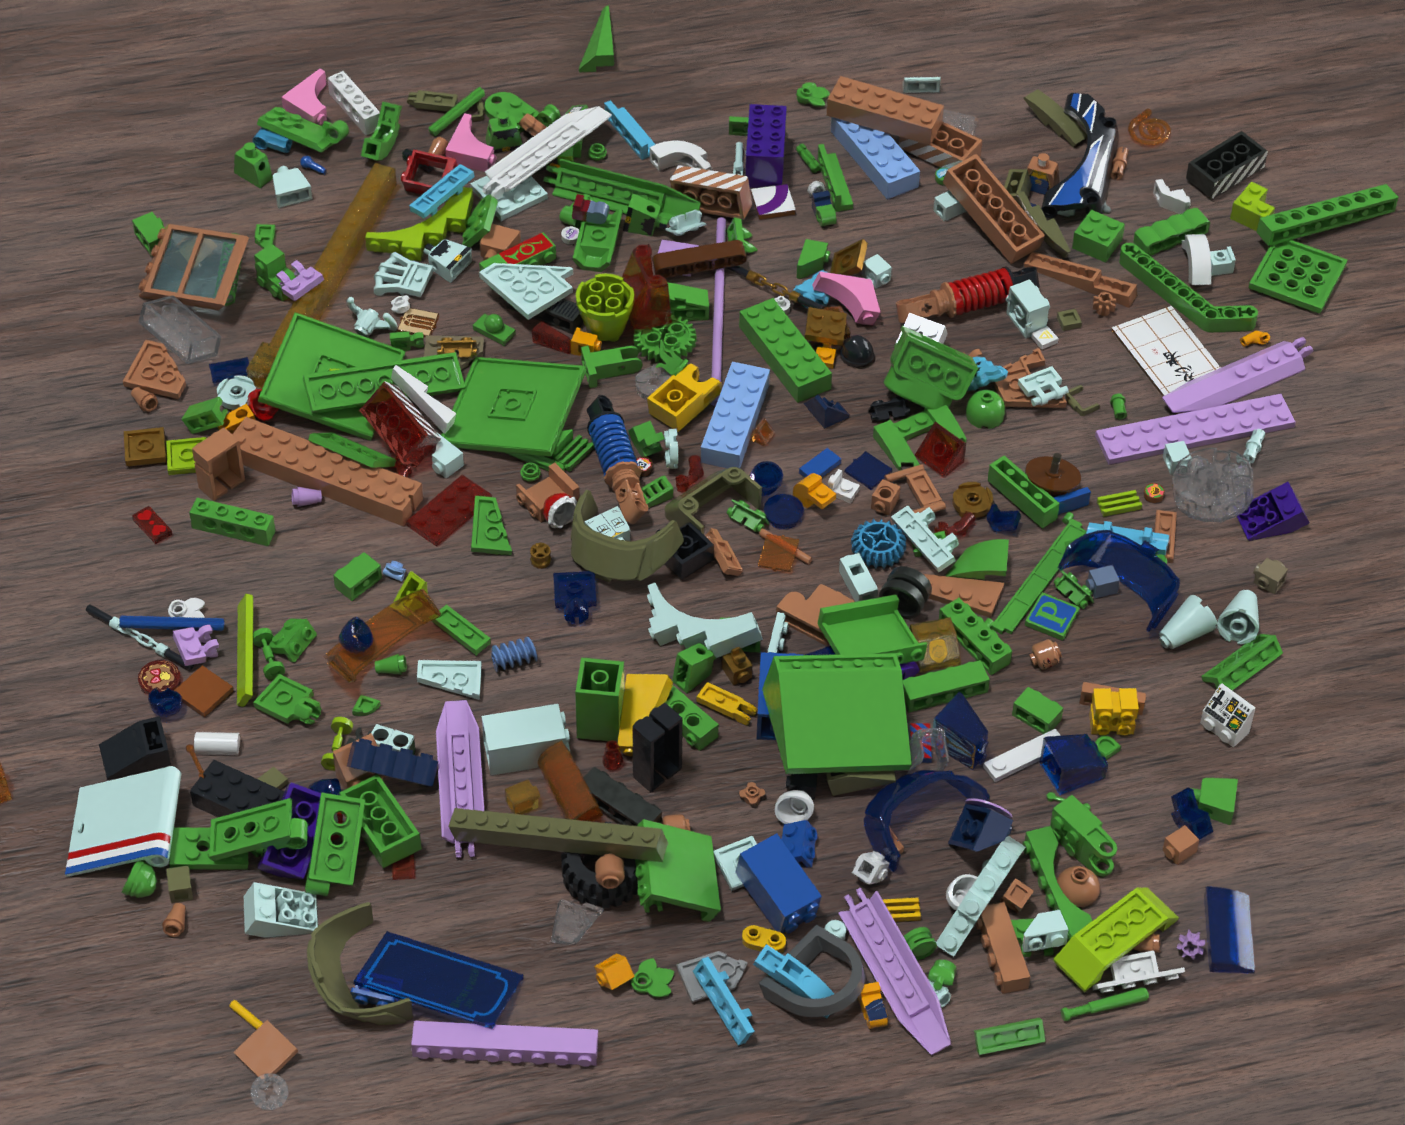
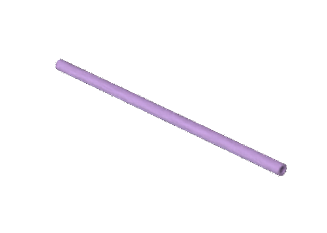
(718, 310)

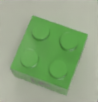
(1098, 236)

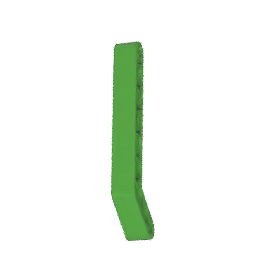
(1183, 298)

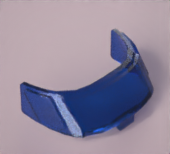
(1134, 564)
(885, 802)

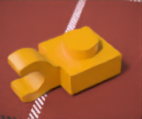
(827, 354)

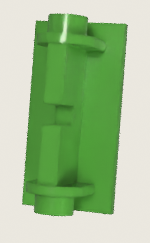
(754, 520)
(1069, 583)

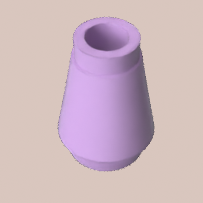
(305, 496)

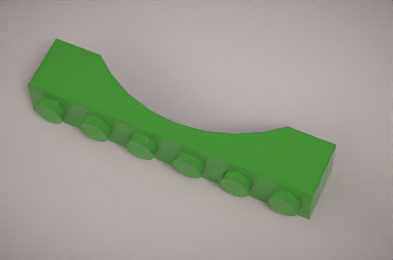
(1042, 849)

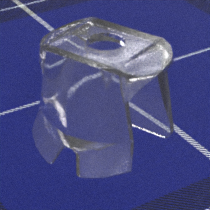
(935, 739)

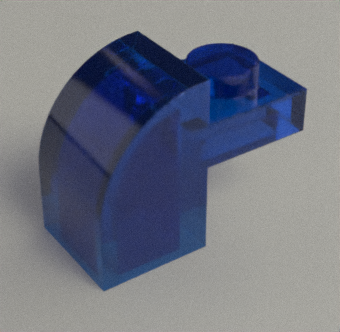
(1190, 815)

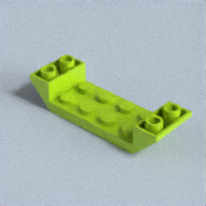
(1113, 936)

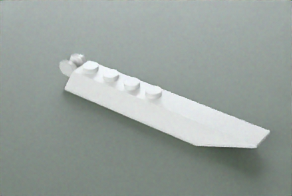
(542, 149)

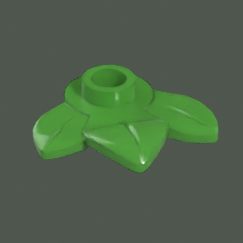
(812, 94)
(655, 979)

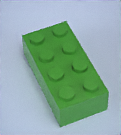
(384, 822)

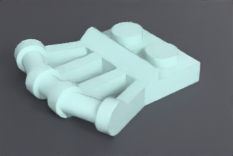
(413, 279)

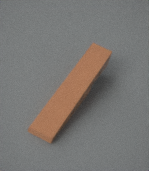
(1083, 277)

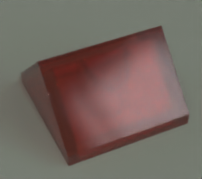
(941, 450)

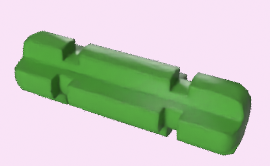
(808, 158)

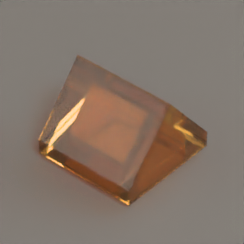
(762, 433)

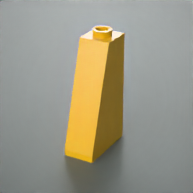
(640, 696)

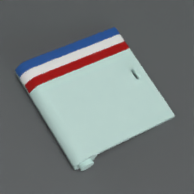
(124, 821)

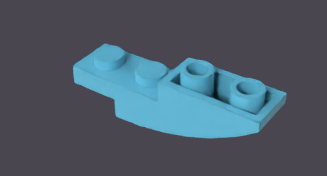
(792, 974)

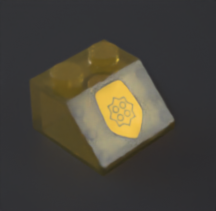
(941, 641)

